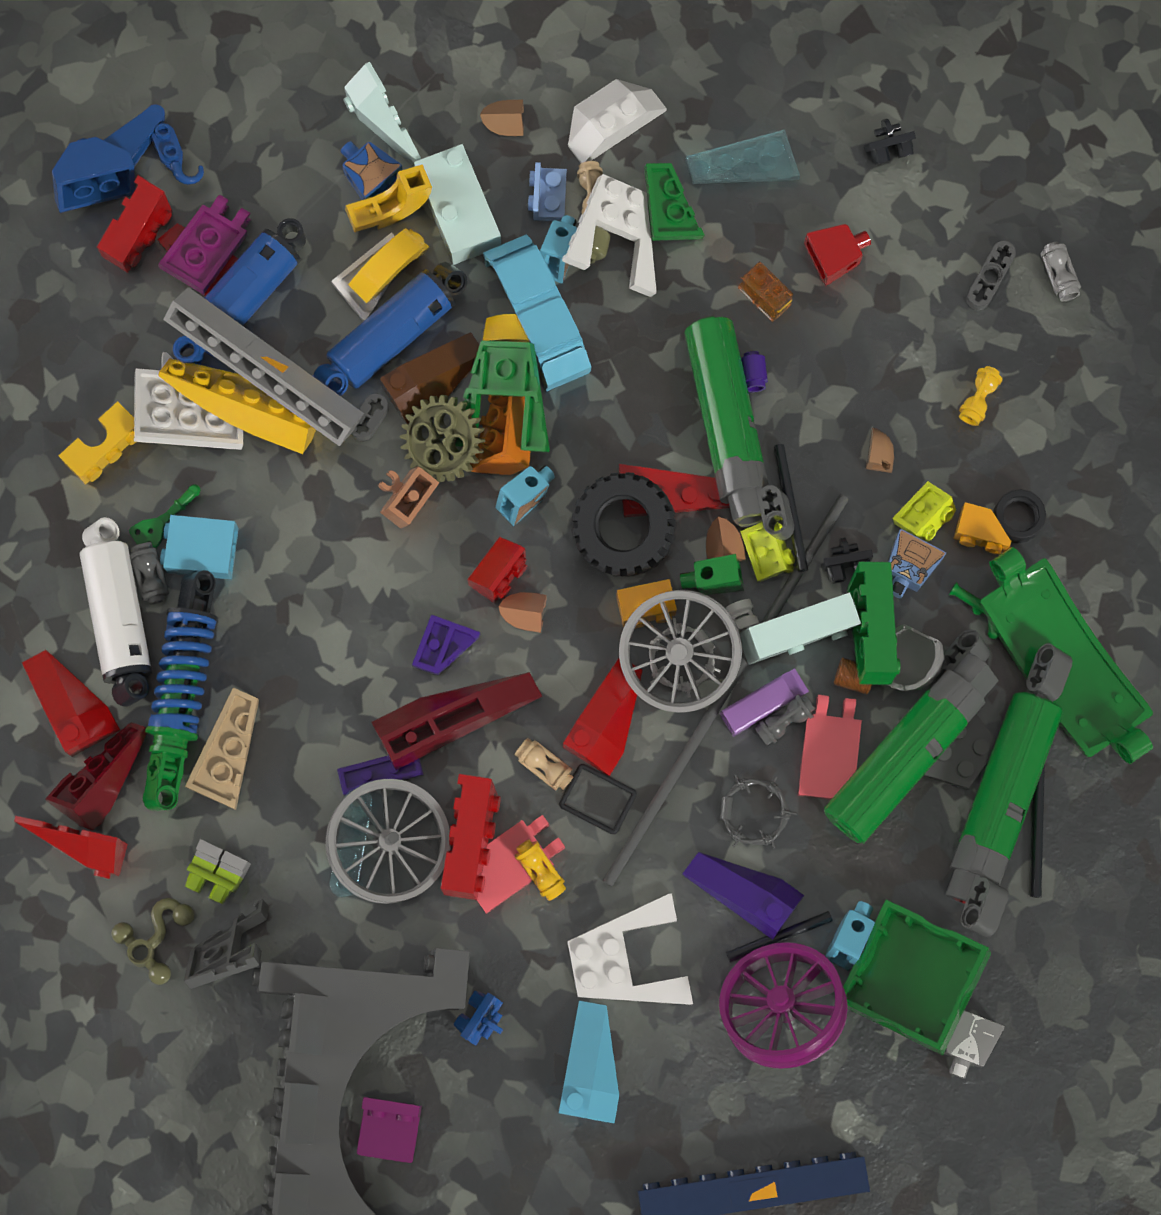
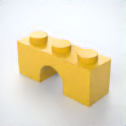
(89, 461)

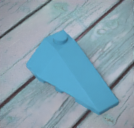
(591, 1075)

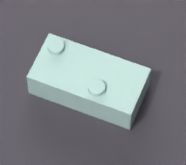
(459, 205)
(800, 628)

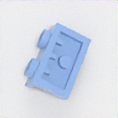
(549, 193)

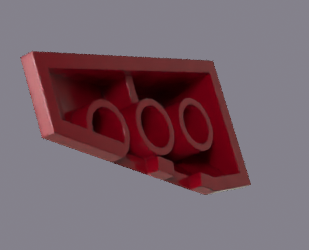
(93, 790)

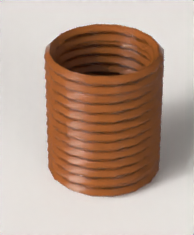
(848, 677)

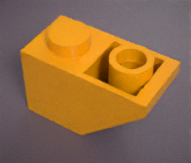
(981, 528)

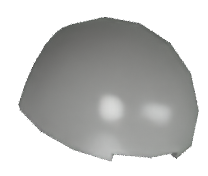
(919, 658)

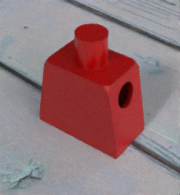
(835, 250)

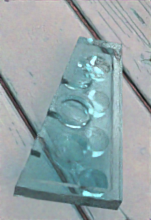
(749, 160)

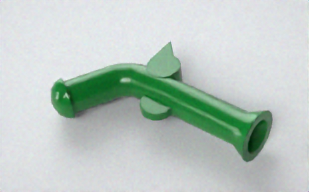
(973, 601)

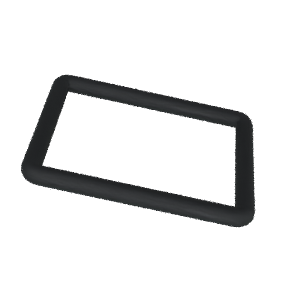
(592, 821)

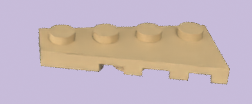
(224, 756)

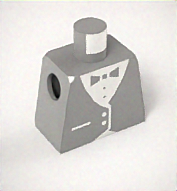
(972, 1043)

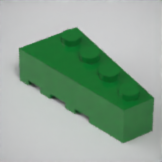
(876, 635)

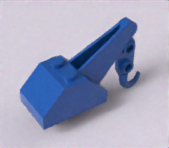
(104, 169)

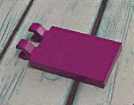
(206, 245)

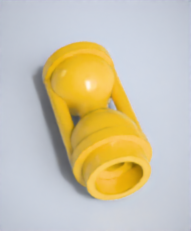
(975, 406)
(546, 879)

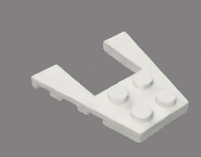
(625, 213)
(602, 961)

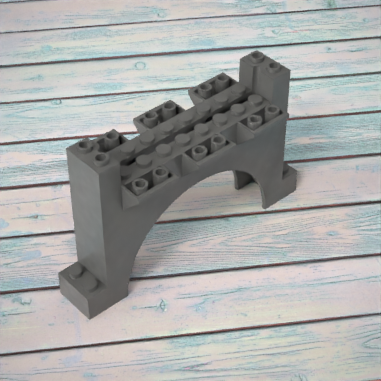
(328, 1029)

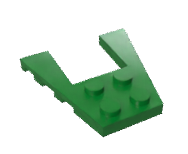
(510, 370)

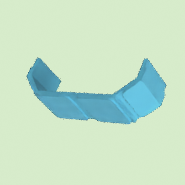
(540, 310)

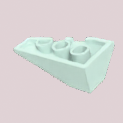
(368, 100)

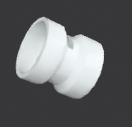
(742, 614)

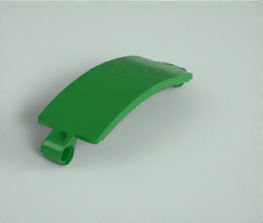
(1097, 698)

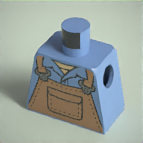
(912, 562)

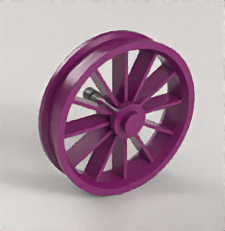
(783, 1005)

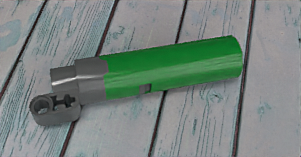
(732, 429)
(915, 740)

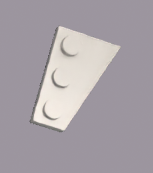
(343, 279)

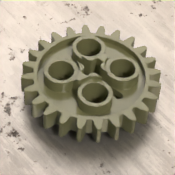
(461, 426)

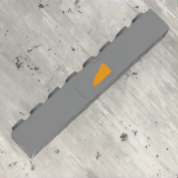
(263, 366)

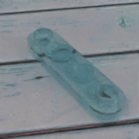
(348, 834)

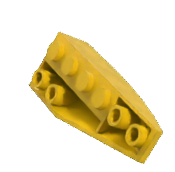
(238, 403)

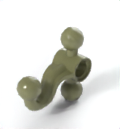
(123, 934)

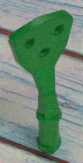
(158, 524)

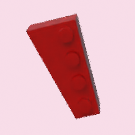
(470, 837)

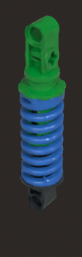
(178, 689)

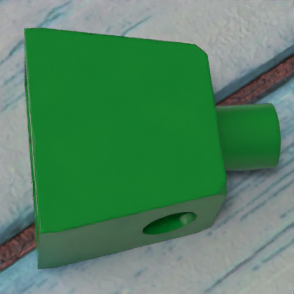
(725, 578)

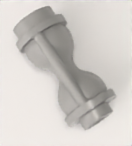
(1065, 283)

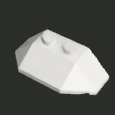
(611, 117)

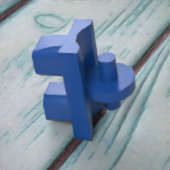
(484, 1019)

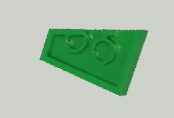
(667, 205)

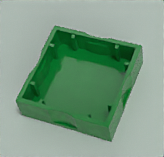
(915, 977)

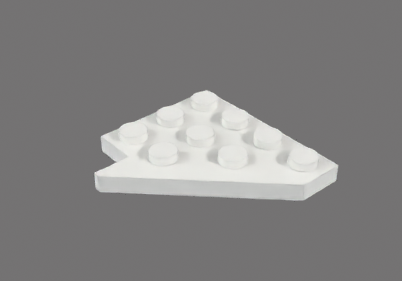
(171, 418)

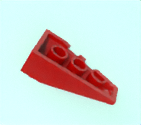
(71, 707)
(604, 724)
(91, 849)

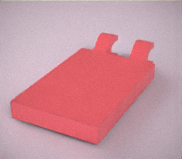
(829, 750)
(504, 873)

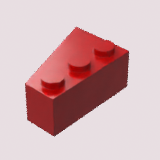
(136, 226)

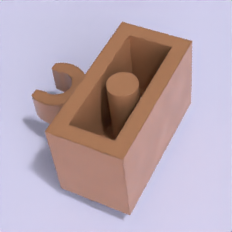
(407, 495)

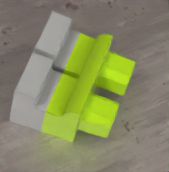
(216, 867)

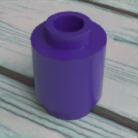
(755, 371)

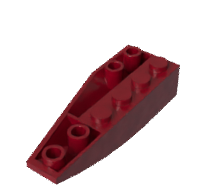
(449, 715)

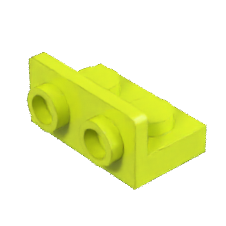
(926, 512)
(766, 553)

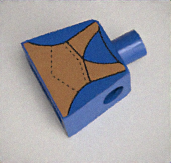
(369, 169)

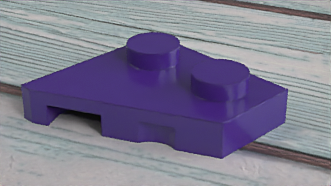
(442, 644)

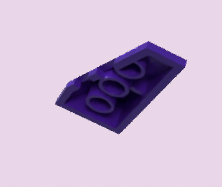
(751, 894)

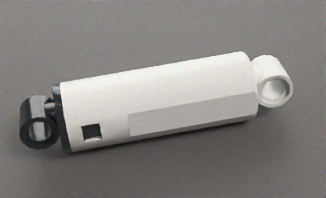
(115, 612)

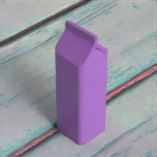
(763, 702)

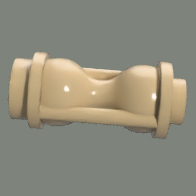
(587, 175)
(533, 756)

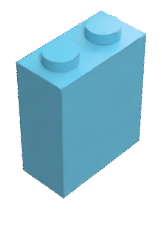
(199, 545)

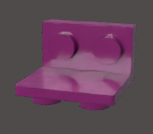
(388, 1130)

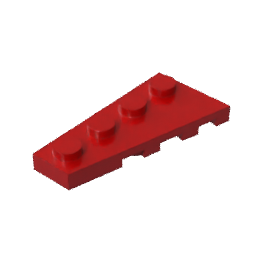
(683, 490)

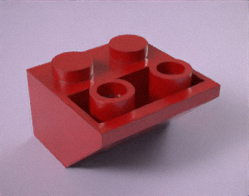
(498, 569)

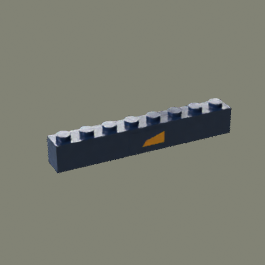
(758, 1189)

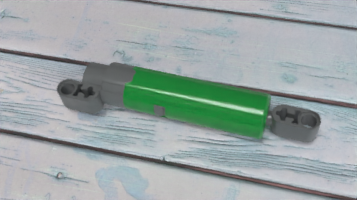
(1007, 793)

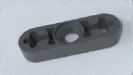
(993, 256)

